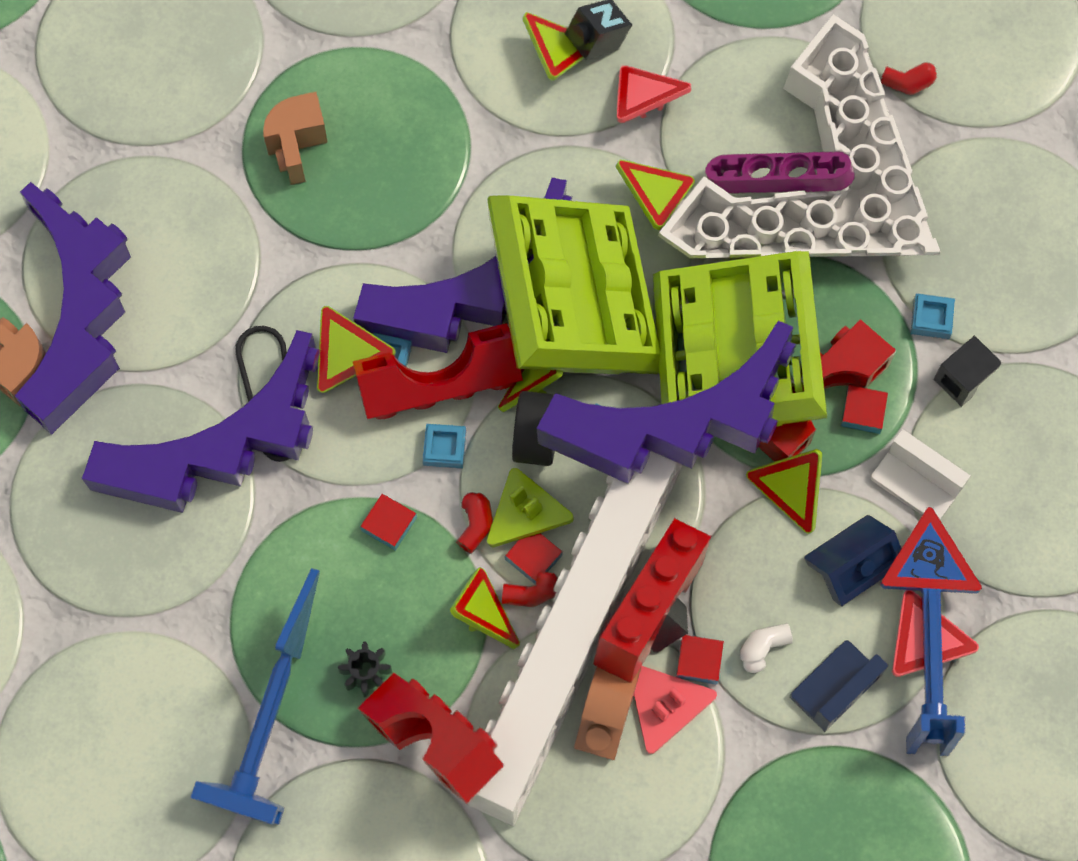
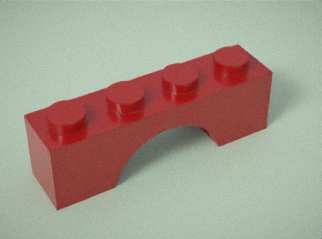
(853, 360)
(484, 364)
(642, 612)
(456, 753)

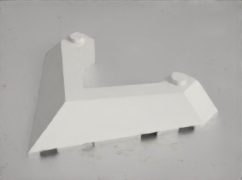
(871, 217)

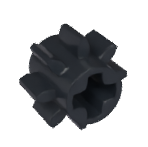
(355, 664)

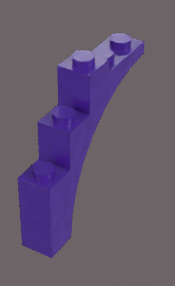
(434, 312)
(79, 354)
(681, 430)
(166, 471)

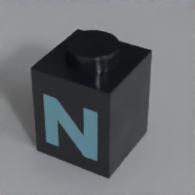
(598, 29)

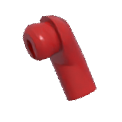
(912, 80)
(480, 521)
(530, 595)

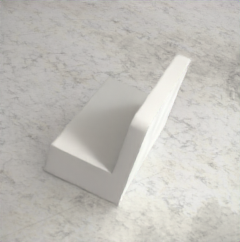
(919, 475)

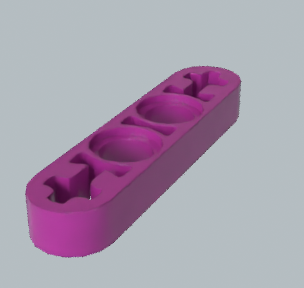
(734, 172)

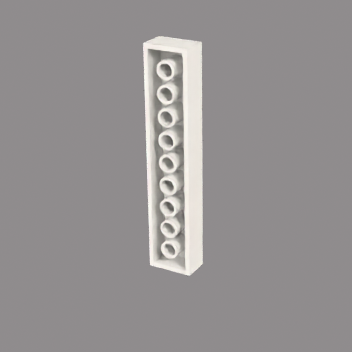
(571, 633)

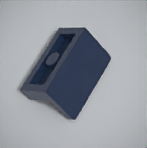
(855, 558)
(837, 684)

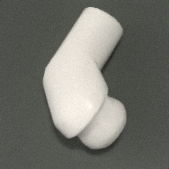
(759, 644)

